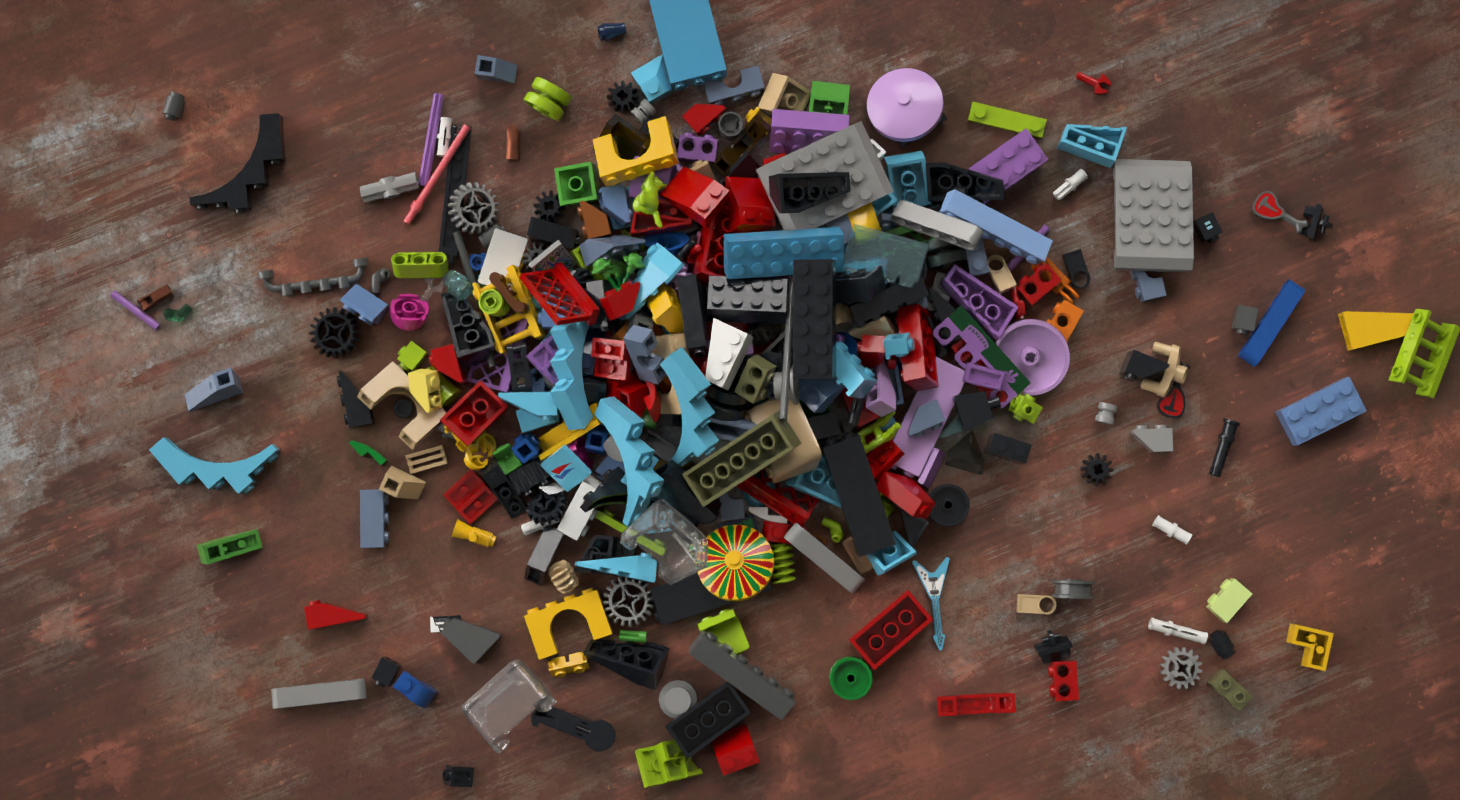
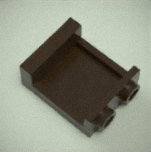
(628, 138)

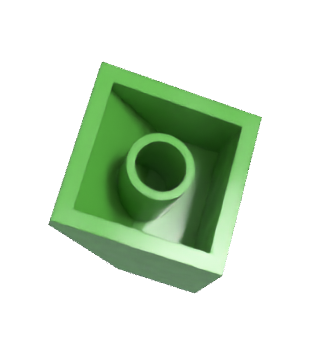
(577, 184)

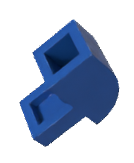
(596, 439)
(416, 691)

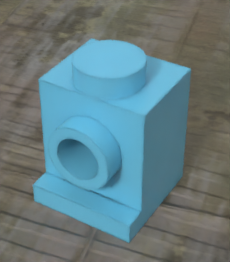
(898, 345)

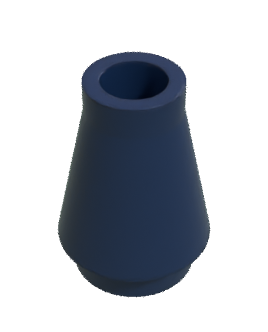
(611, 30)

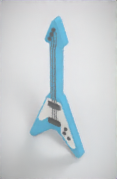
(933, 585)

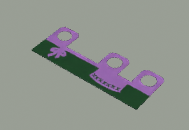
(982, 348)

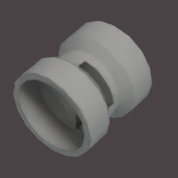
(646, 108)
(1106, 413)

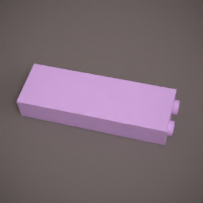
(919, 448)

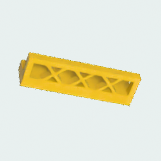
(561, 435)

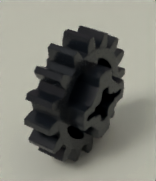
(546, 507)

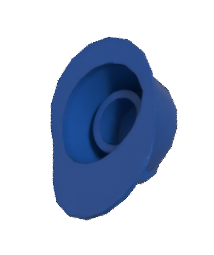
(671, 241)

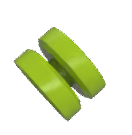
(547, 98)

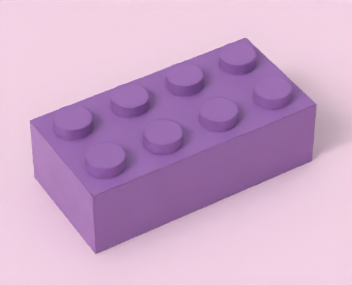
(798, 129)
(1012, 160)

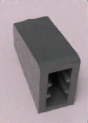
(469, 638)

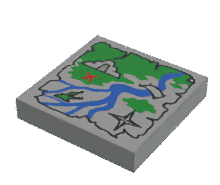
(554, 254)

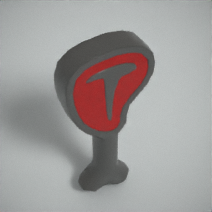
(1268, 209)

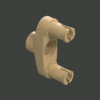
(1173, 374)

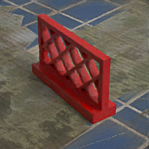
(569, 290)
(776, 501)

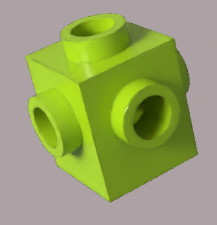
(1025, 408)

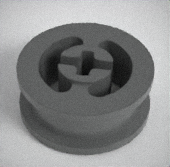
(1073, 589)

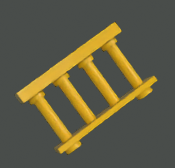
(534, 329)

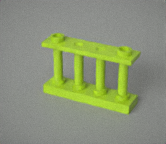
(1438, 357)

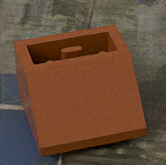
(595, 221)

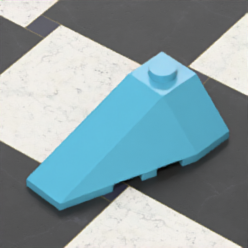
(659, 268)
(634, 567)

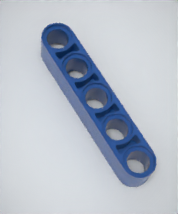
(1271, 323)

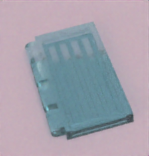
(895, 254)

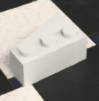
(726, 353)

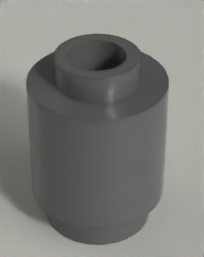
(173, 106)
(486, 235)

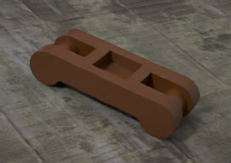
(508, 293)

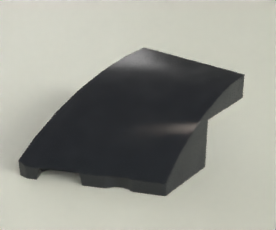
(602, 548)

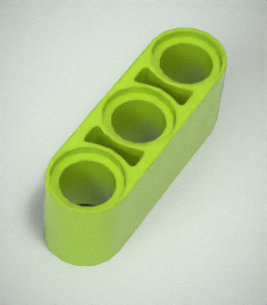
(419, 265)

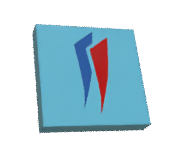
(566, 468)

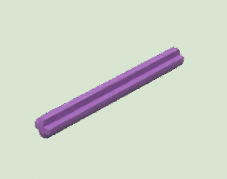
(431, 139)

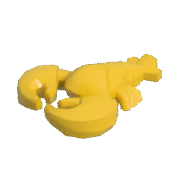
(485, 441)

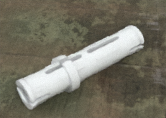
(1197, 636)

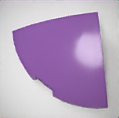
(541, 357)

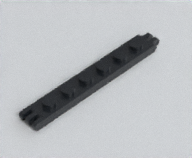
(455, 177)

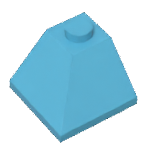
(653, 80)

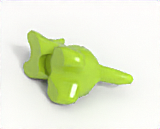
(647, 200)

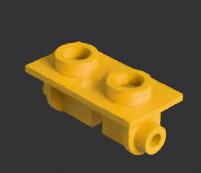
(560, 668)

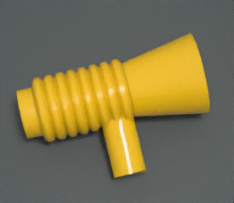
(473, 534)

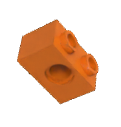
(1070, 313)

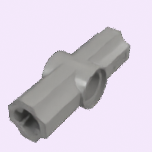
(389, 187)

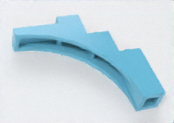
(567, 364)
(695, 411)
(635, 453)
(238, 474)

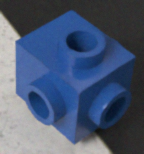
(523, 452)

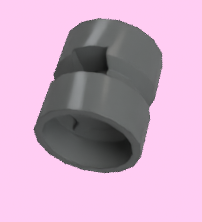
(730, 125)

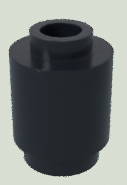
(1222, 644)

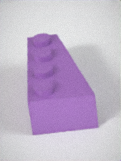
(980, 301)

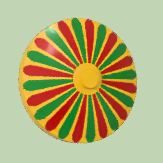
(737, 563)

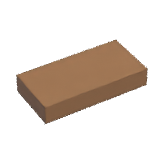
(861, 563)

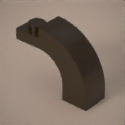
(746, 141)

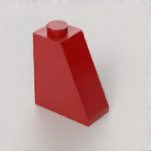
(906, 494)

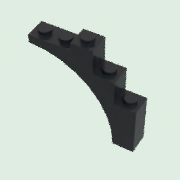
(236, 193)
(615, 492)

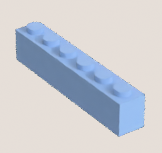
(997, 227)

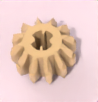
(563, 576)

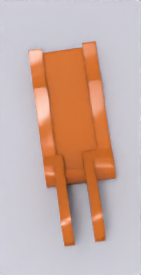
(1046, 276)

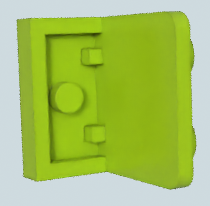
(727, 630)

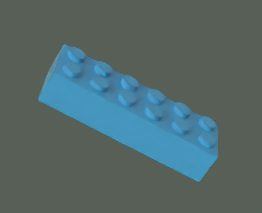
(774, 251)

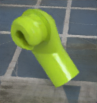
(835, 529)

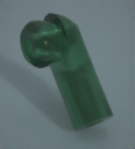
(177, 315)

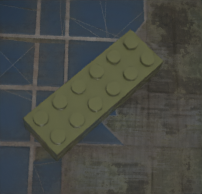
(741, 458)

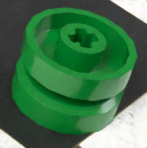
(850, 666)

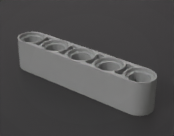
(936, 225)
(824, 558)
(319, 693)

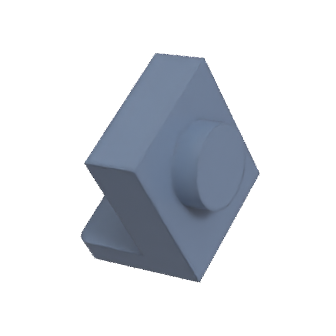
(885, 221)

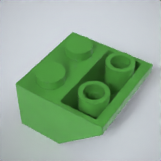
(829, 98)

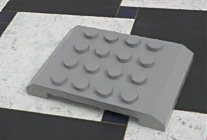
(839, 152)
(1153, 215)

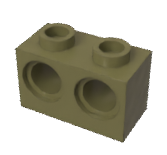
(752, 377)
(1229, 689)

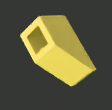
(425, 388)

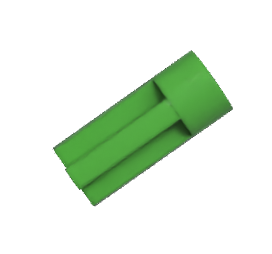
(634, 636)

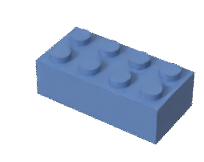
(1321, 411)

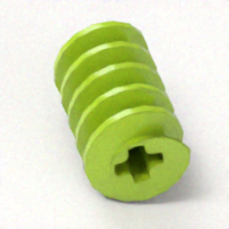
(782, 563)

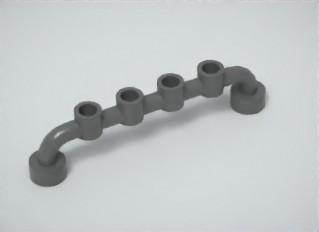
(323, 284)

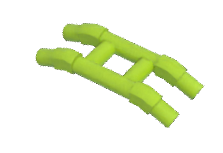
(880, 437)

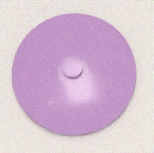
(905, 104)
(1037, 352)

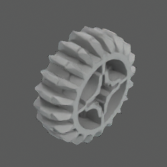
(473, 201)
(644, 594)

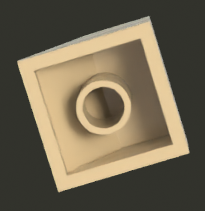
(784, 94)

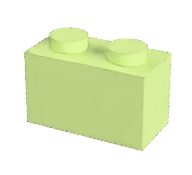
(1228, 599)

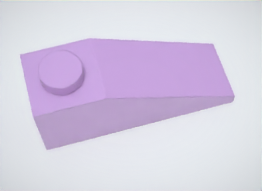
(882, 396)

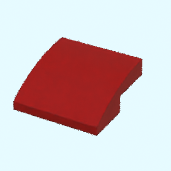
(611, 359)
(883, 456)
(470, 496)

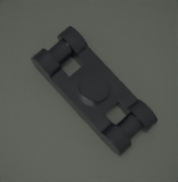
(519, 368)

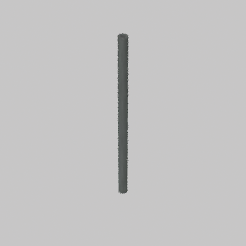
(787, 353)

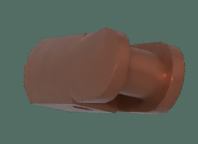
(513, 144)
(158, 296)

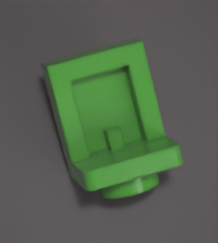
(507, 459)

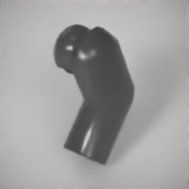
(378, 278)

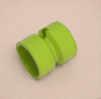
(493, 303)

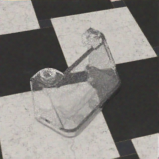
(668, 540)
(506, 702)

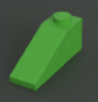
(229, 546)

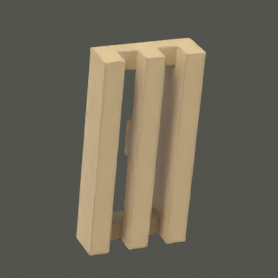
(410, 463)

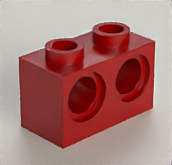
(1042, 286)
(1070, 679)

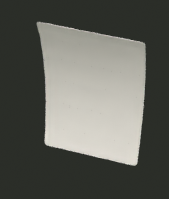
(503, 251)

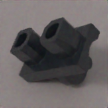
(1315, 214)
(1053, 644)

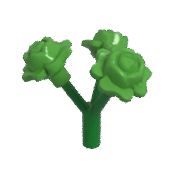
(618, 268)

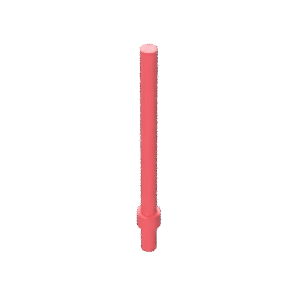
(417, 205)

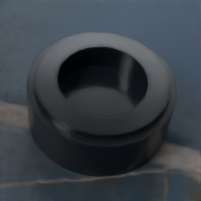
(403, 408)

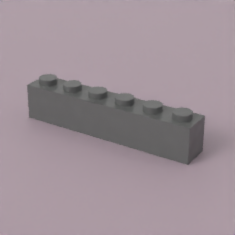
(742, 674)

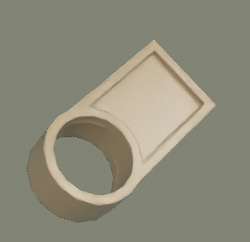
(1002, 278)
(1030, 604)

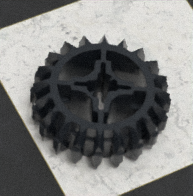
(325, 319)

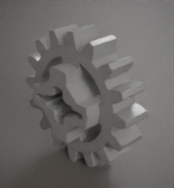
(1187, 662)

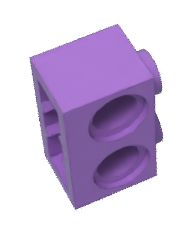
(696, 153)

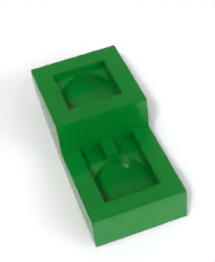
(364, 450)

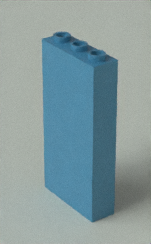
(688, 42)

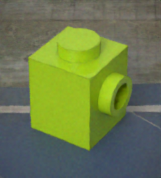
(411, 356)

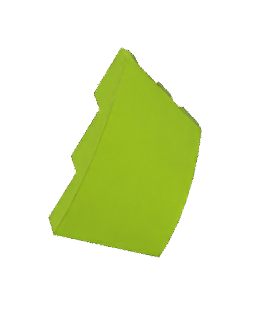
(664, 764)

